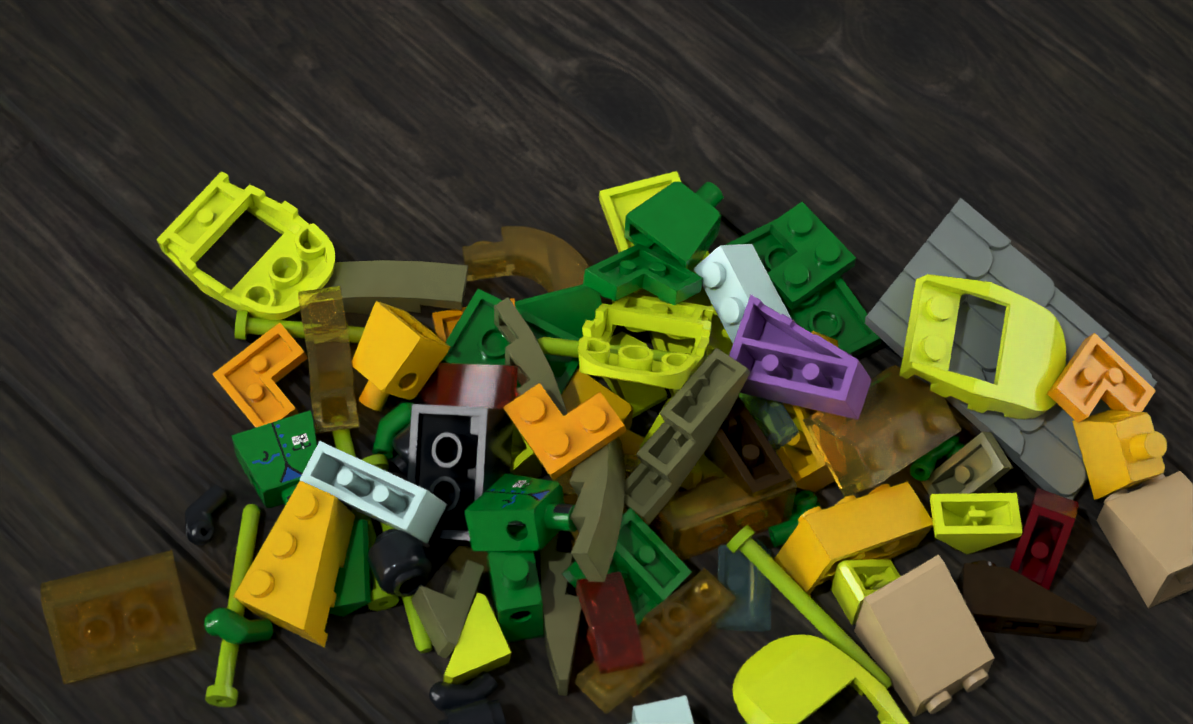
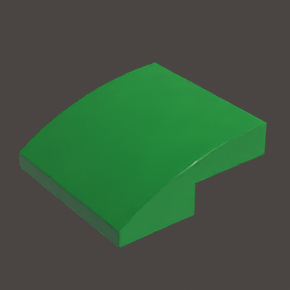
(645, 565)

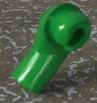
(389, 427)
(923, 467)
(781, 532)
(236, 628)

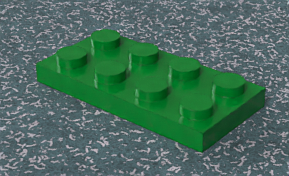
(830, 311)

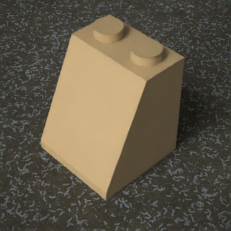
(1153, 535)
(924, 637)

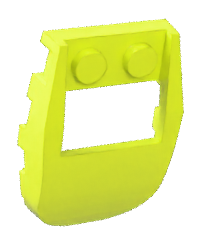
(269, 291)
(1029, 351)
(636, 362)
(798, 676)

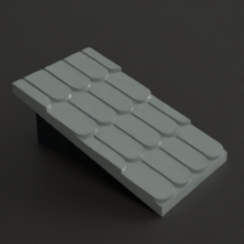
(974, 249)

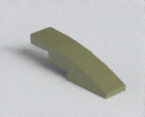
(399, 284)
(525, 353)
(687, 430)
(599, 509)
(560, 613)

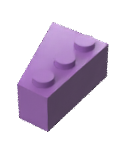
(797, 365)

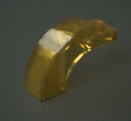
(526, 254)
(329, 359)

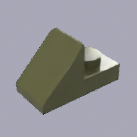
(971, 468)
(446, 612)

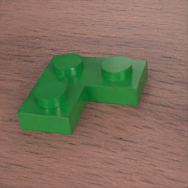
(815, 259)
(645, 269)

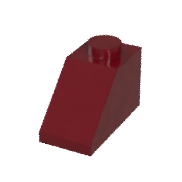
(1044, 537)

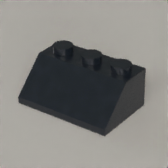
(457, 458)

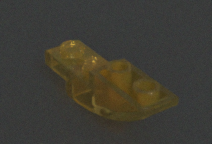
(664, 636)

